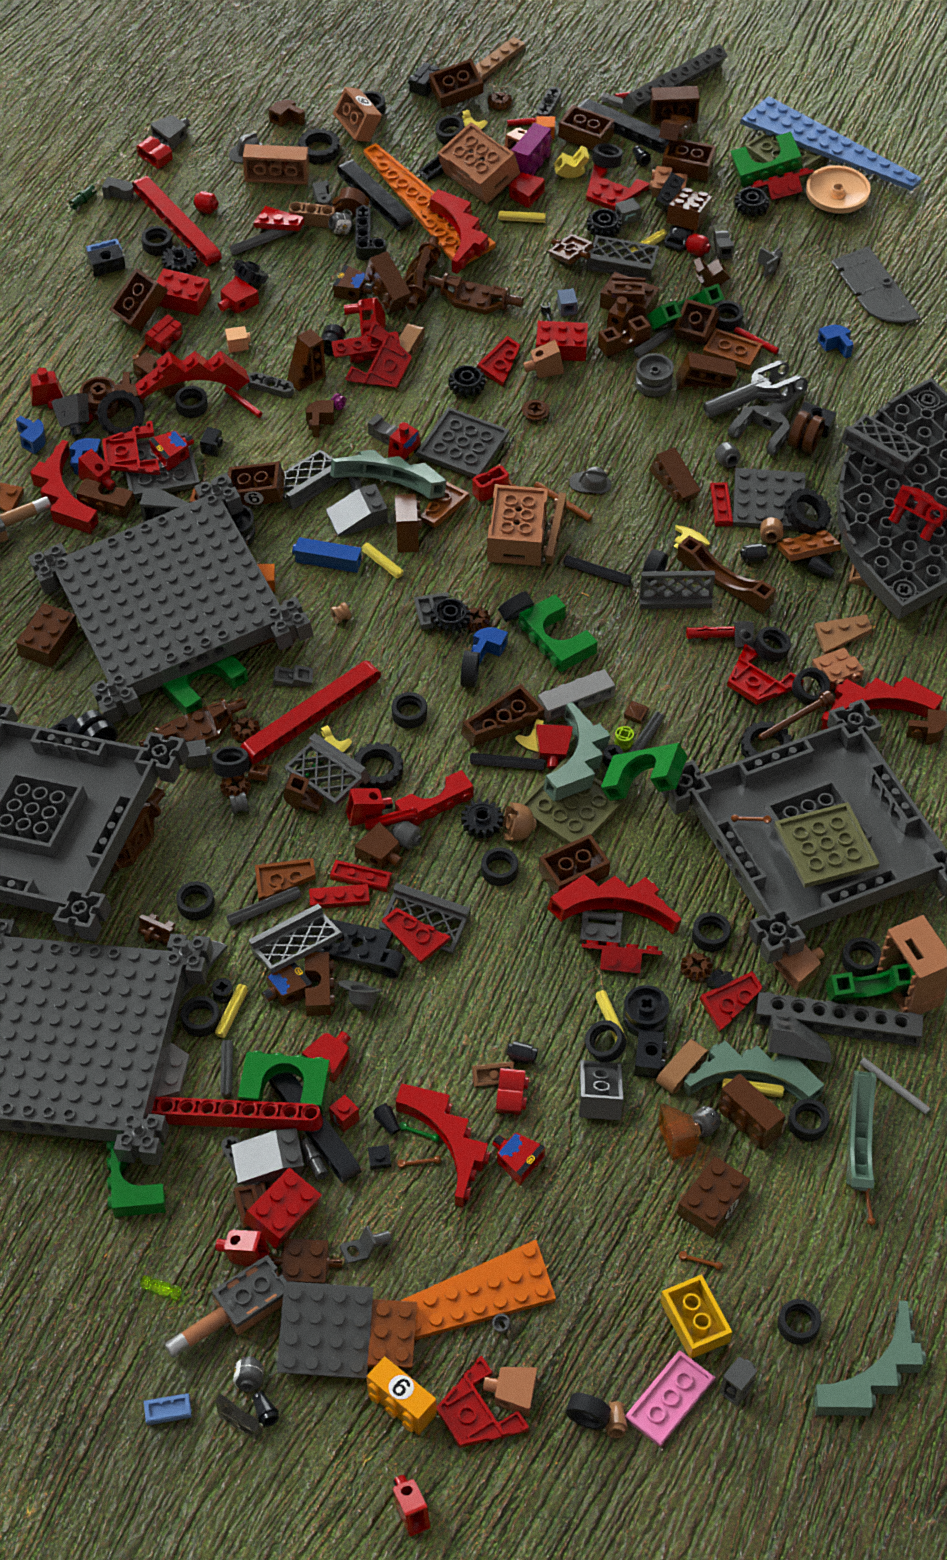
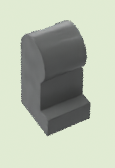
(118, 188)
(322, 193)
(723, 242)
(380, 429)

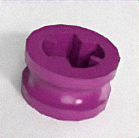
(339, 401)

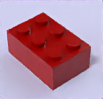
(185, 291)
(569, 336)
(282, 1207)

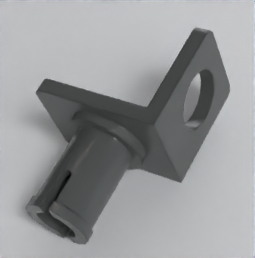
(769, 260)
(744, 633)
(365, 1245)

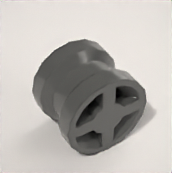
(238, 803)

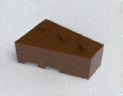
(307, 360)
(674, 476)
(407, 522)

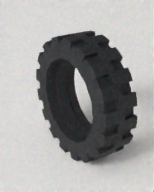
(321, 135)
(124, 396)
(814, 500)
(754, 731)
(383, 751)

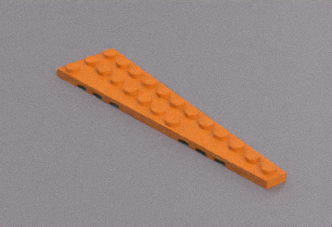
(417, 199)
(495, 1287)

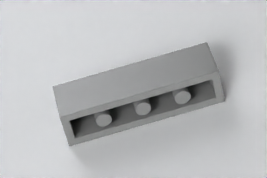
(581, 692)

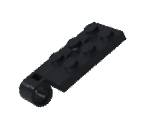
(372, 953)

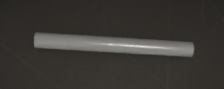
(895, 1086)

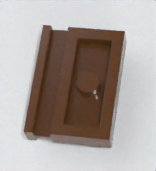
(628, 287)
(245, 1198)

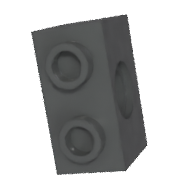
(738, 1381)

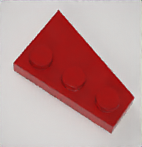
(277, 219)
(500, 360)
(415, 936)
(730, 999)

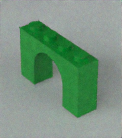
(752, 171)
(671, 311)
(561, 653)
(187, 699)
(625, 767)
(846, 987)
(262, 1067)
(129, 1198)

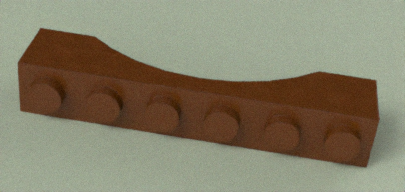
(753, 592)

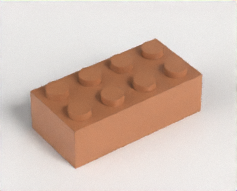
(276, 164)

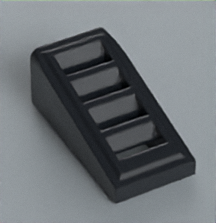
(429, 166)

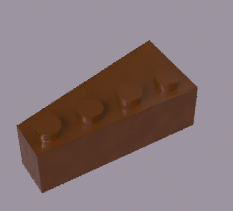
(503, 716)

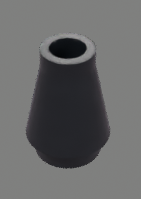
(642, 157)
(819, 566)
(385, 1117)
(265, 1410)

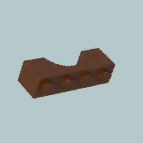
(676, 127)

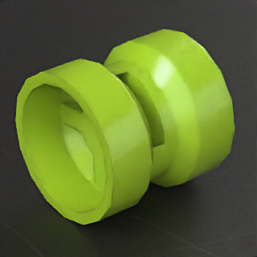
(624, 738)

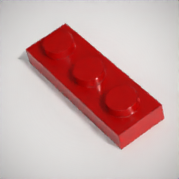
(340, 896)

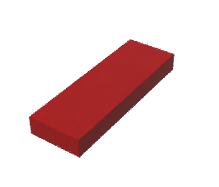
(721, 504)
(360, 875)

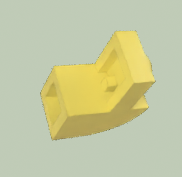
(572, 166)

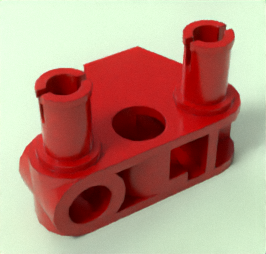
(369, 310)
(925, 509)

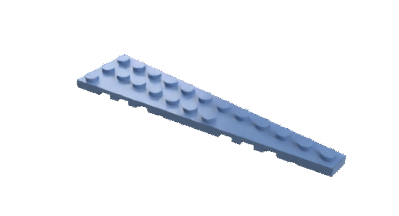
(808, 134)

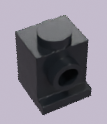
(211, 441)

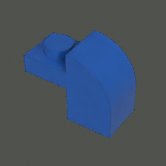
(836, 337)
(32, 434)
(82, 446)
(489, 640)

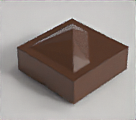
(636, 712)
(259, 772)

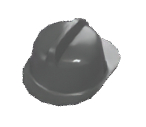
(236, 153)
(591, 481)
(361, 994)

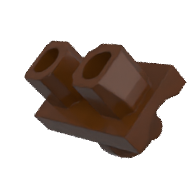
(155, 930)

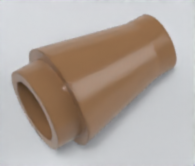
(616, 1423)

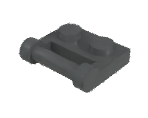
(601, 932)

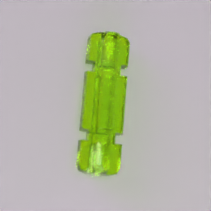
(161, 1287)

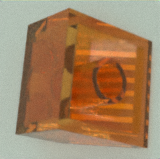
(678, 1131)

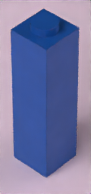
(327, 554)

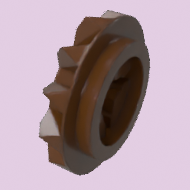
(504, 100)
(529, 407)
(479, 623)
(242, 735)
(228, 789)
(696, 973)

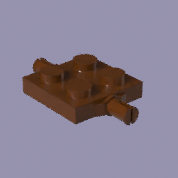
(570, 249)
(306, 1261)

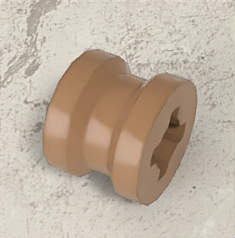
(340, 613)

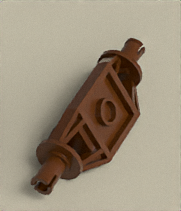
(428, 255)
(474, 296)
(202, 722)
(141, 832)

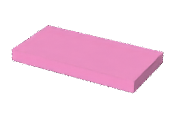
(669, 1398)

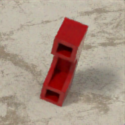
(456, 790)

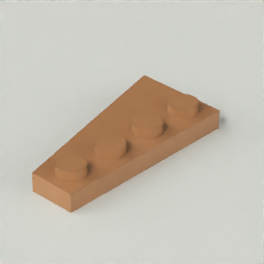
(556, 521)

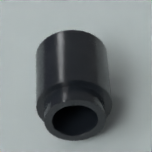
(754, 553)
(522, 1053)

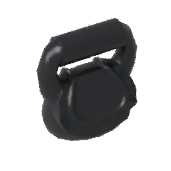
(678, 234)

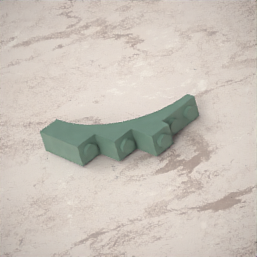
(394, 469)
(578, 771)
(755, 1066)
(859, 1146)
(857, 1394)

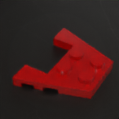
(608, 193)
(388, 364)
(122, 451)
(755, 683)
(468, 1415)

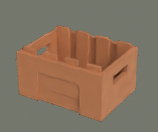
(477, 175)
(519, 505)
(927, 956)

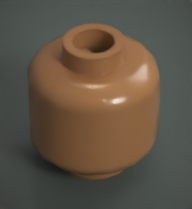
(771, 530)

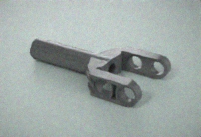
(759, 389)
(769, 418)

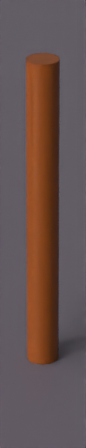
(570, 506)

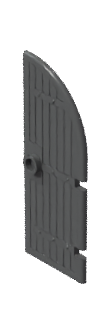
(878, 290)

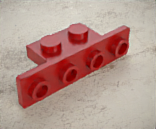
(785, 185)
(359, 348)
(621, 958)

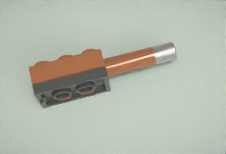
(240, 1303)

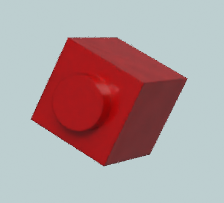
(344, 1113)

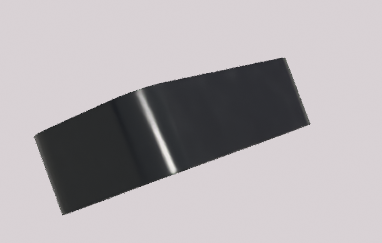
(365, 245)

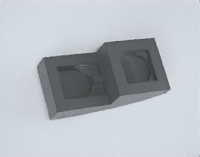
(293, 677)

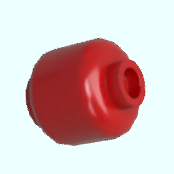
(206, 202)
(697, 245)

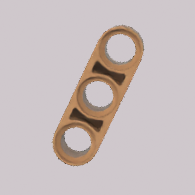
(313, 214)
(411, 338)
(682, 1064)

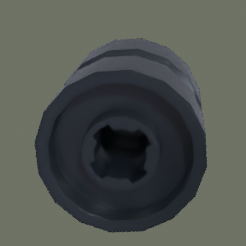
(332, 333)

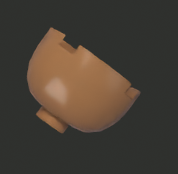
(518, 822)

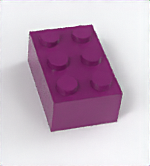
(533, 148)

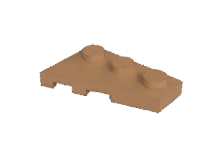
(839, 632)

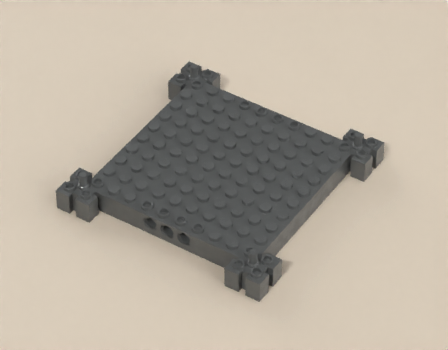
(169, 597)
(799, 779)
(69, 815)
(90, 1036)

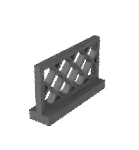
(621, 265)
(878, 450)
(311, 485)
(676, 597)
(337, 760)
(434, 905)
(292, 931)

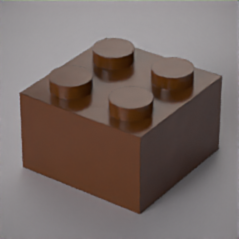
(696, 322)

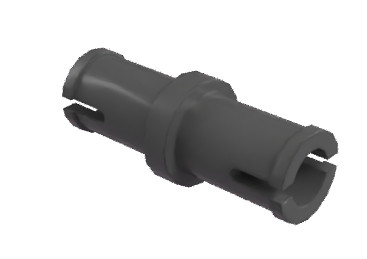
(313, 1159)

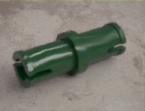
(82, 197)

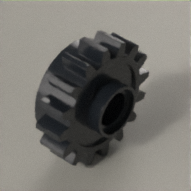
(751, 201)
(604, 223)
(179, 259)
(250, 272)
(467, 381)
(450, 615)
(482, 819)

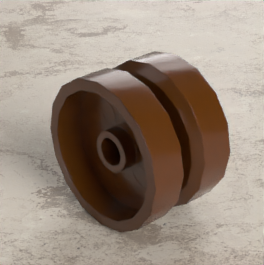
(97, 389)
(806, 432)

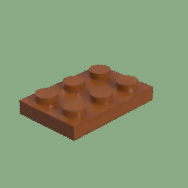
(732, 348)
(808, 545)
(392, 1332)

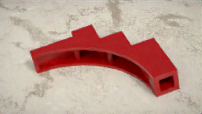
(459, 215)
(194, 367)
(64, 507)
(904, 696)
(614, 894)
(435, 1111)

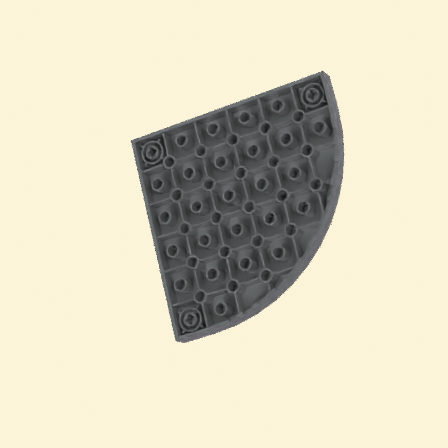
(888, 555)

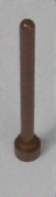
(825, 699)

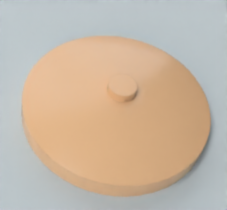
(838, 189)

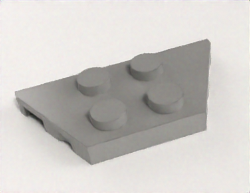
(173, 1072)

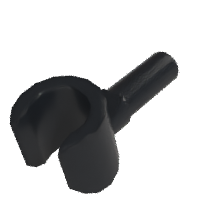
(546, 311)

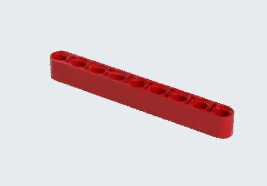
(176, 220)
(311, 711)
(239, 1113)

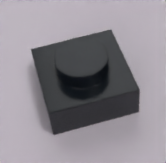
(719, 978)
(379, 1157)

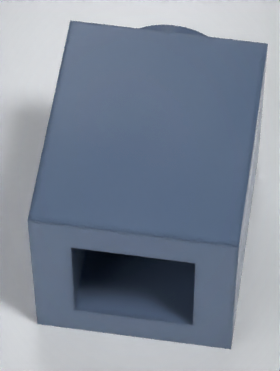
(567, 302)

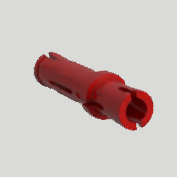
(710, 632)

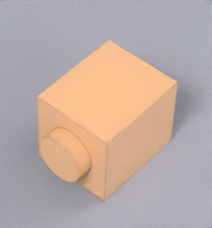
(237, 339)

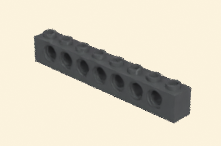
(677, 77)
(848, 1025)

